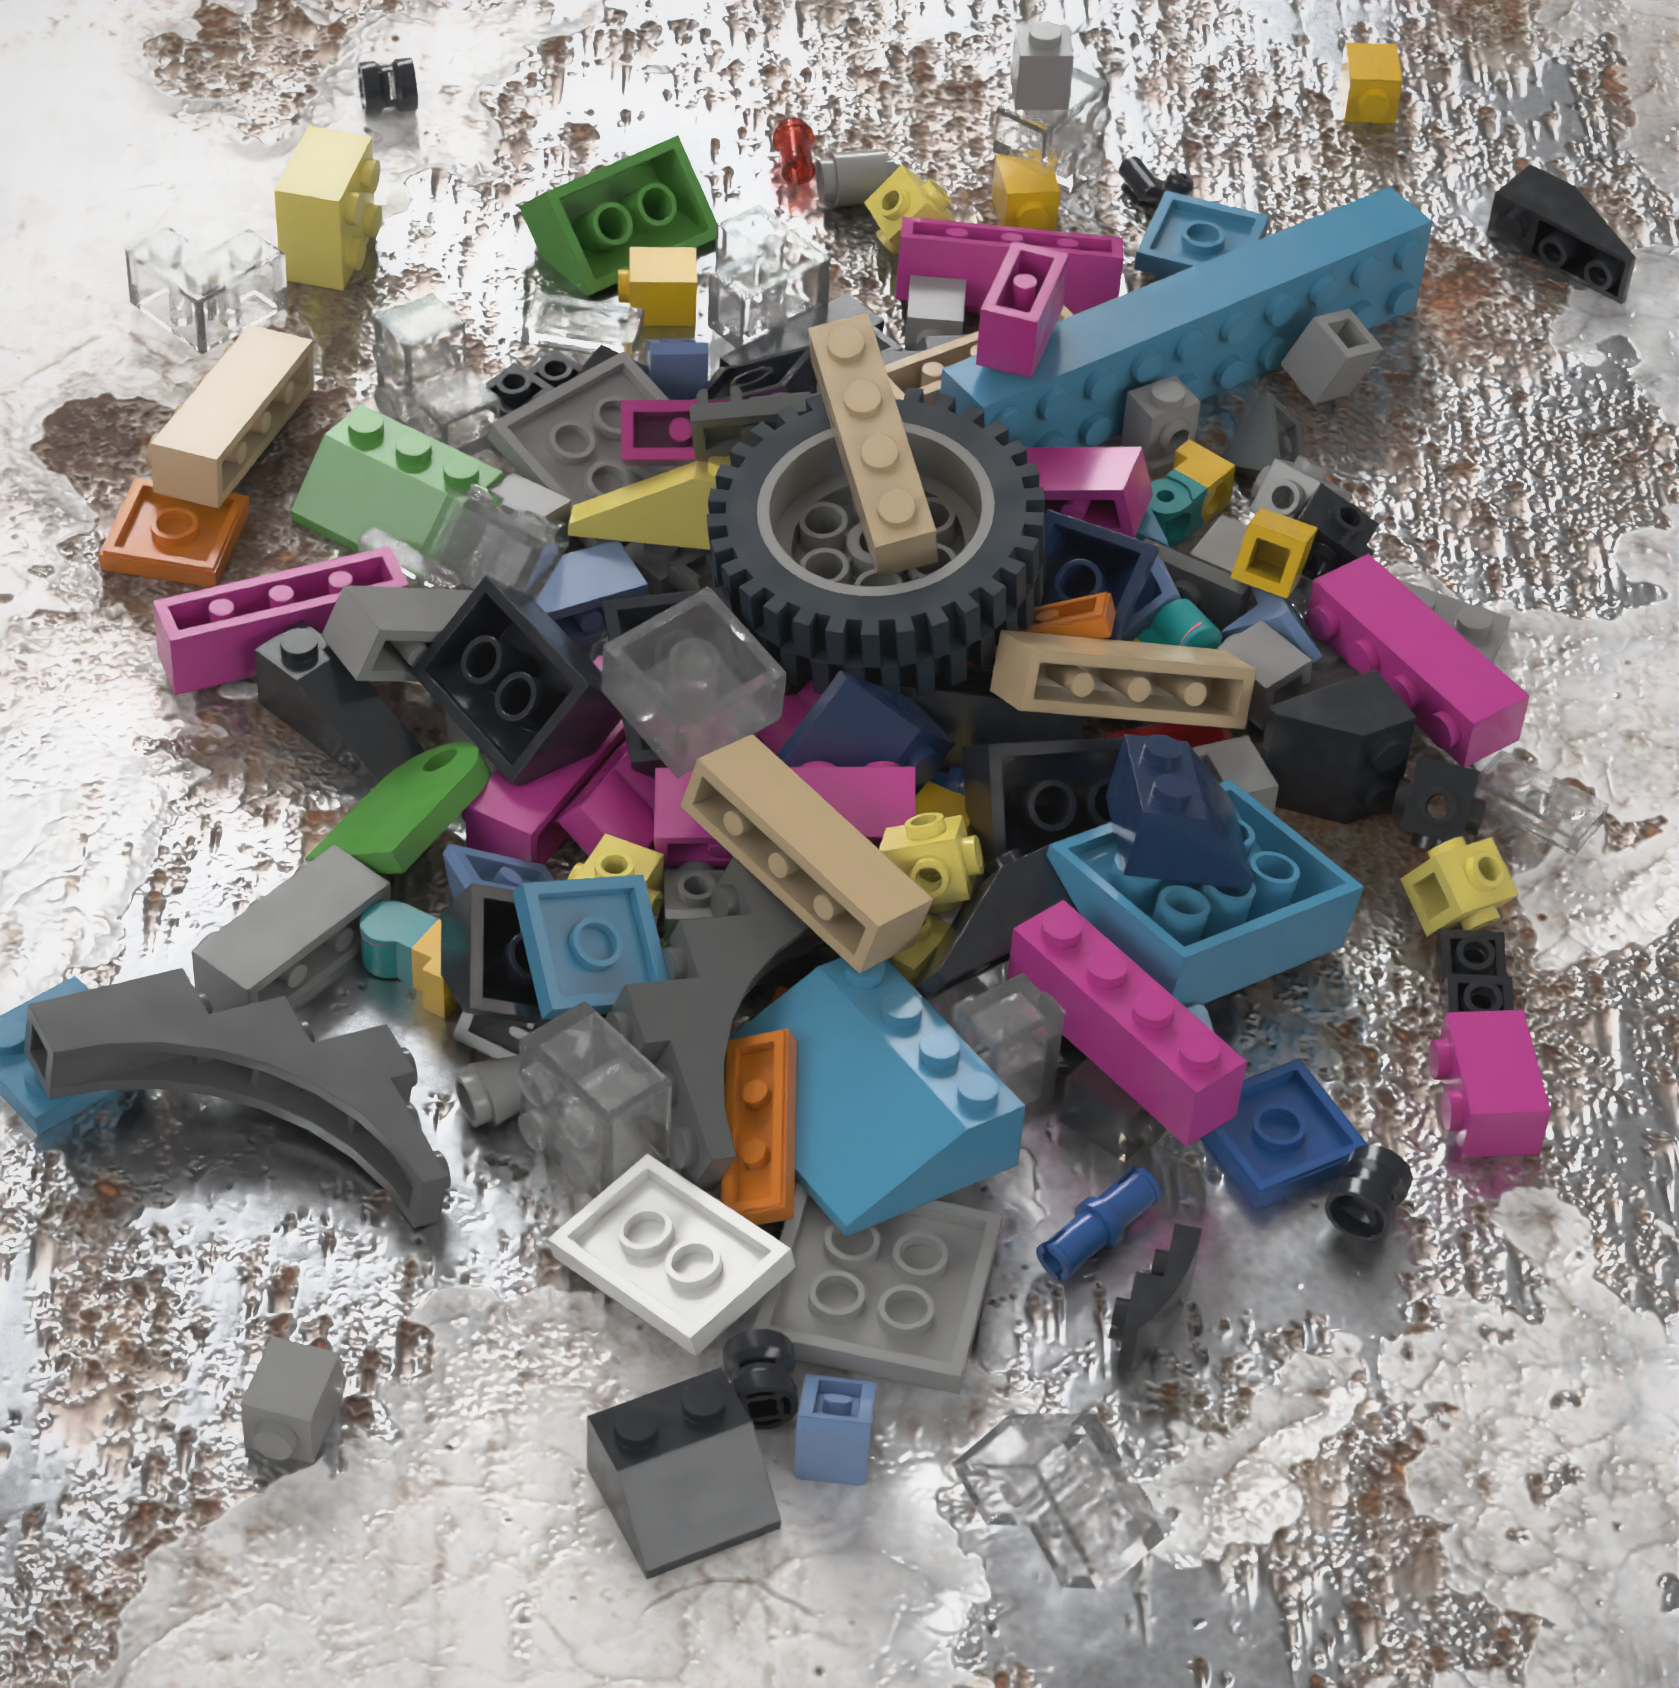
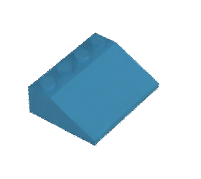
(1210, 937)
(886, 1096)

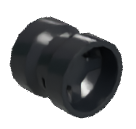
(375, 86)
(1367, 1195)
(760, 1372)

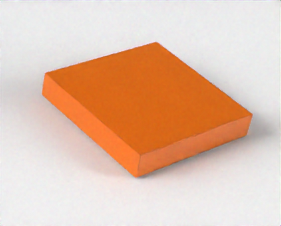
(173, 536)

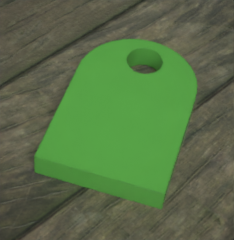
(410, 808)

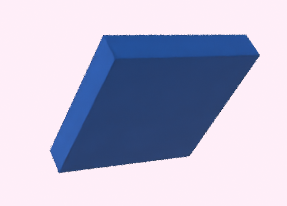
(1283, 1136)

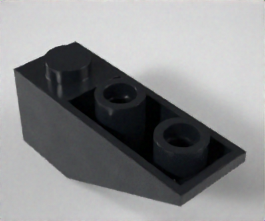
(1561, 230)

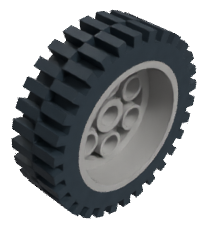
(804, 573)

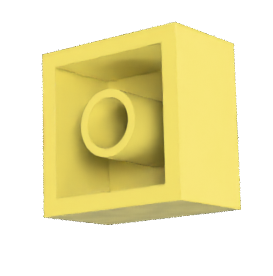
(327, 207)

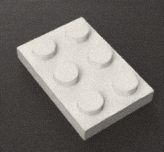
(672, 1254)

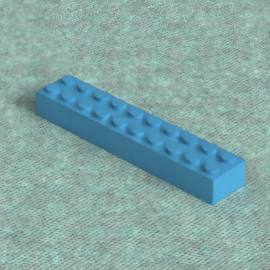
(1206, 323)

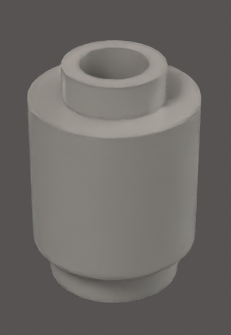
(852, 176)

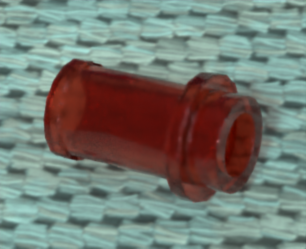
(794, 142)

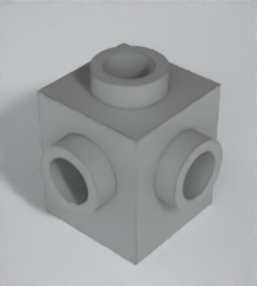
(1289, 484)

